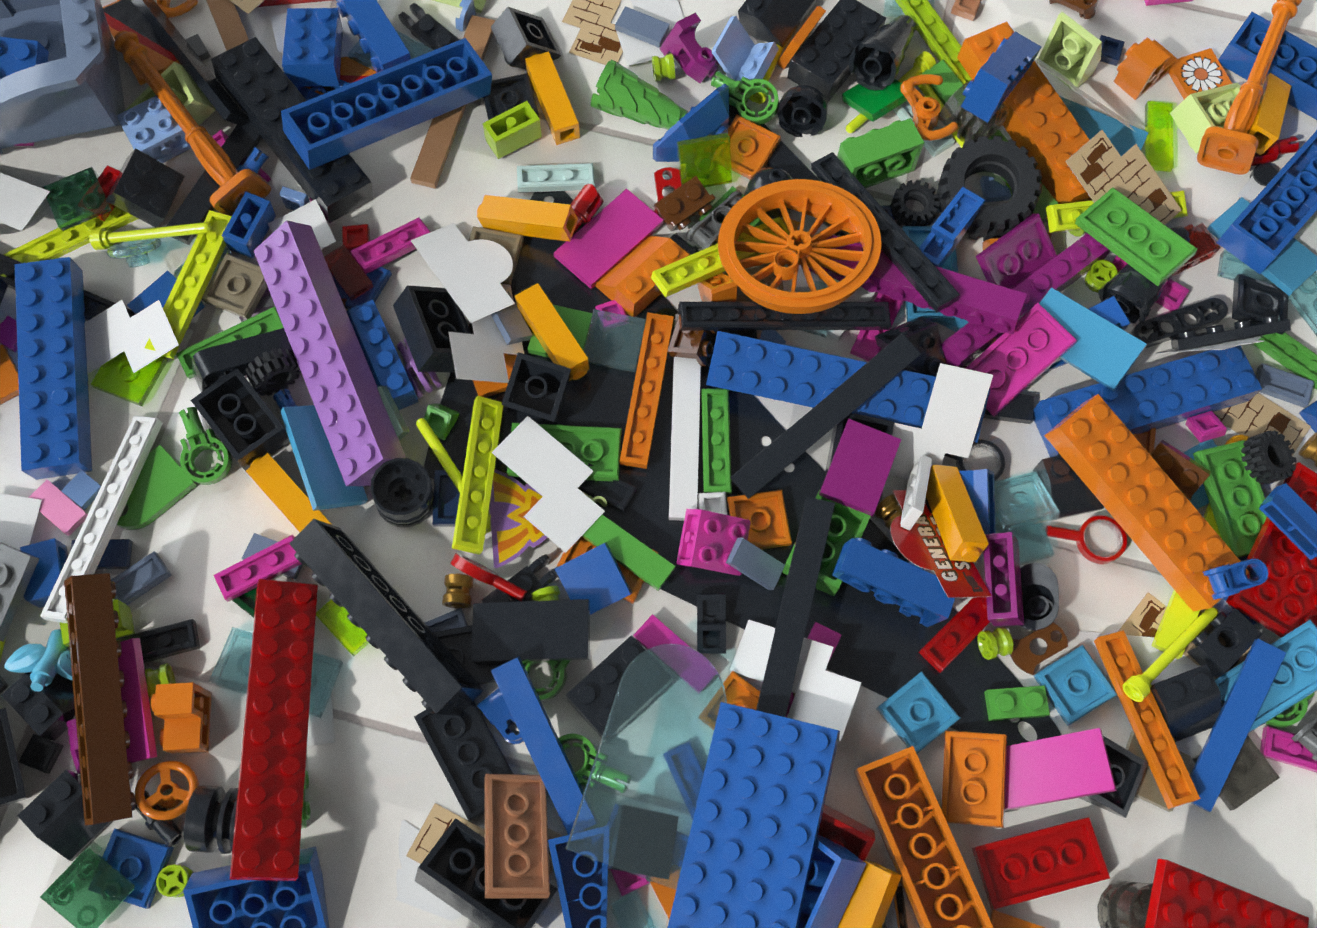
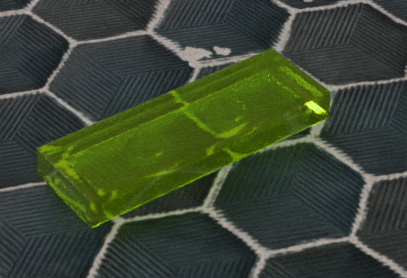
(1160, 137)

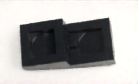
(711, 623)

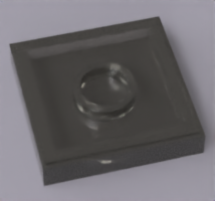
(1247, 777)

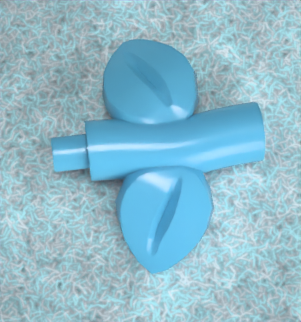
(42, 661)

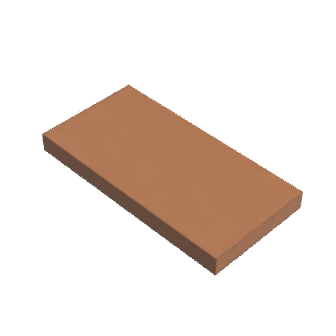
(516, 837)

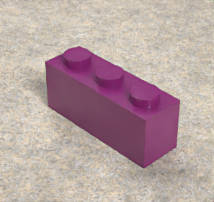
(1003, 580)

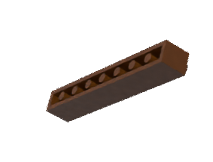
(98, 698)

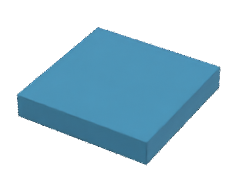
(1075, 685)
(918, 713)

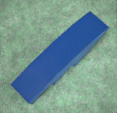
(951, 226)

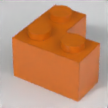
(1143, 67)
(185, 716)

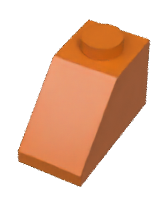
(718, 289)

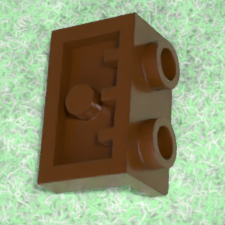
(684, 204)
(692, 344)
(1180, 468)

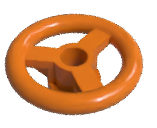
(167, 801)

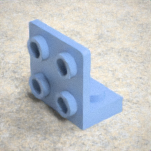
(740, 55)
(153, 130)

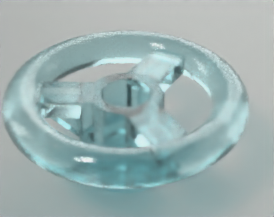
(134, 251)

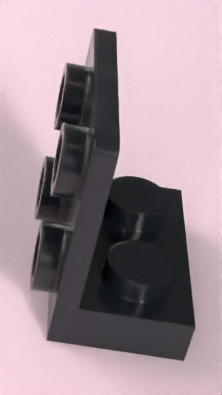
(925, 338)

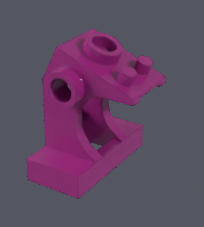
(687, 51)

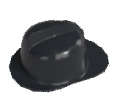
(1039, 596)

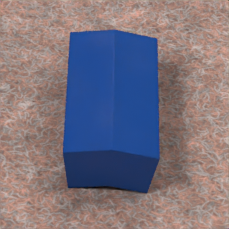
(982, 495)
(1292, 518)

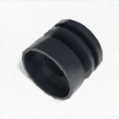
(401, 477)
(210, 819)

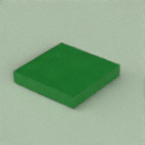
(874, 103)

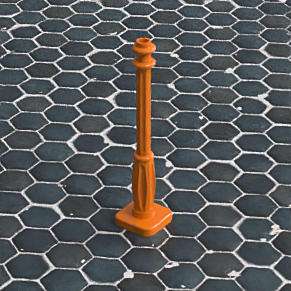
(1232, 147)
(208, 151)

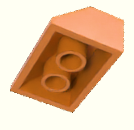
(631, 279)

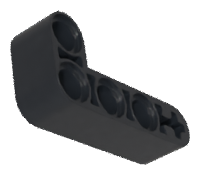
(218, 361)

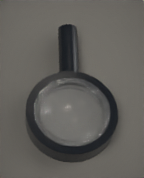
(982, 456)

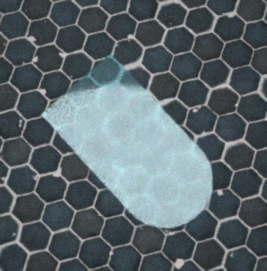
(650, 765)

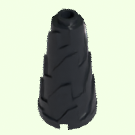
(882, 53)
(1134, 291)

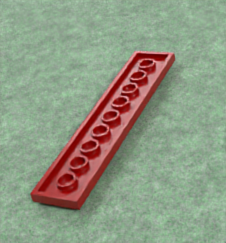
(275, 733)

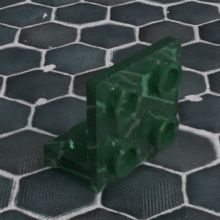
(77, 198)
(88, 890)

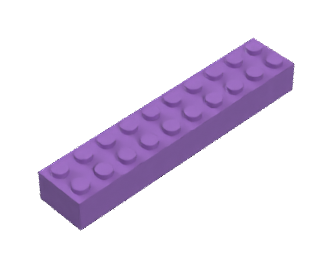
(328, 353)

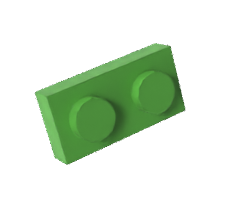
(1016, 703)

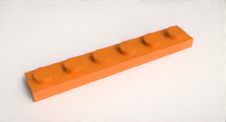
(646, 390)
(1147, 723)

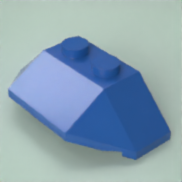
(704, 120)

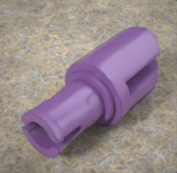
(412, 372)

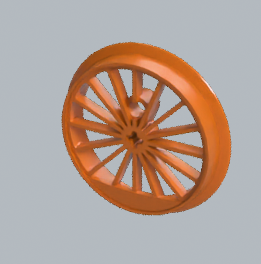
(798, 248)

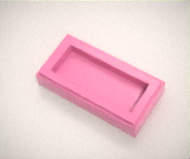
(59, 508)

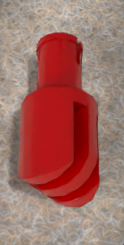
(1278, 148)
(586, 204)

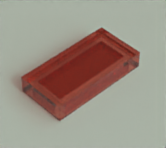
(348, 272)

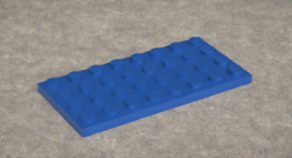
(754, 822)

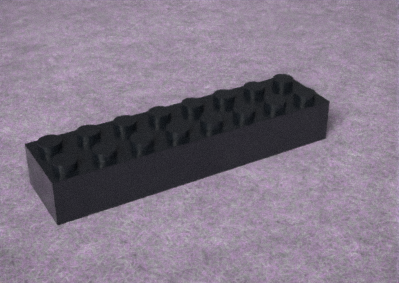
(261, 94)
(386, 619)

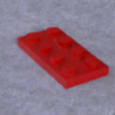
(1040, 863)

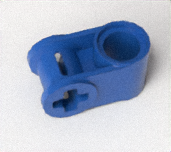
(1232, 578)
(498, 714)

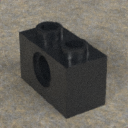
(1236, 632)

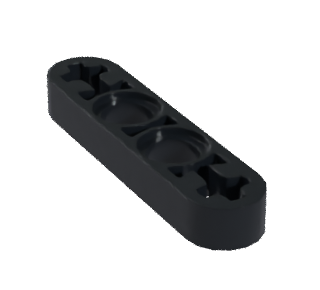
(1177, 320)

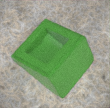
(441, 419)

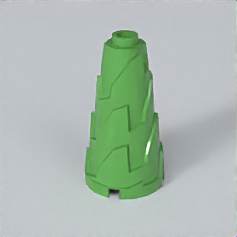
(631, 97)

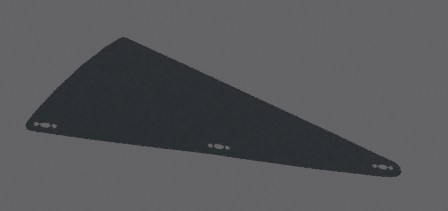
(876, 639)

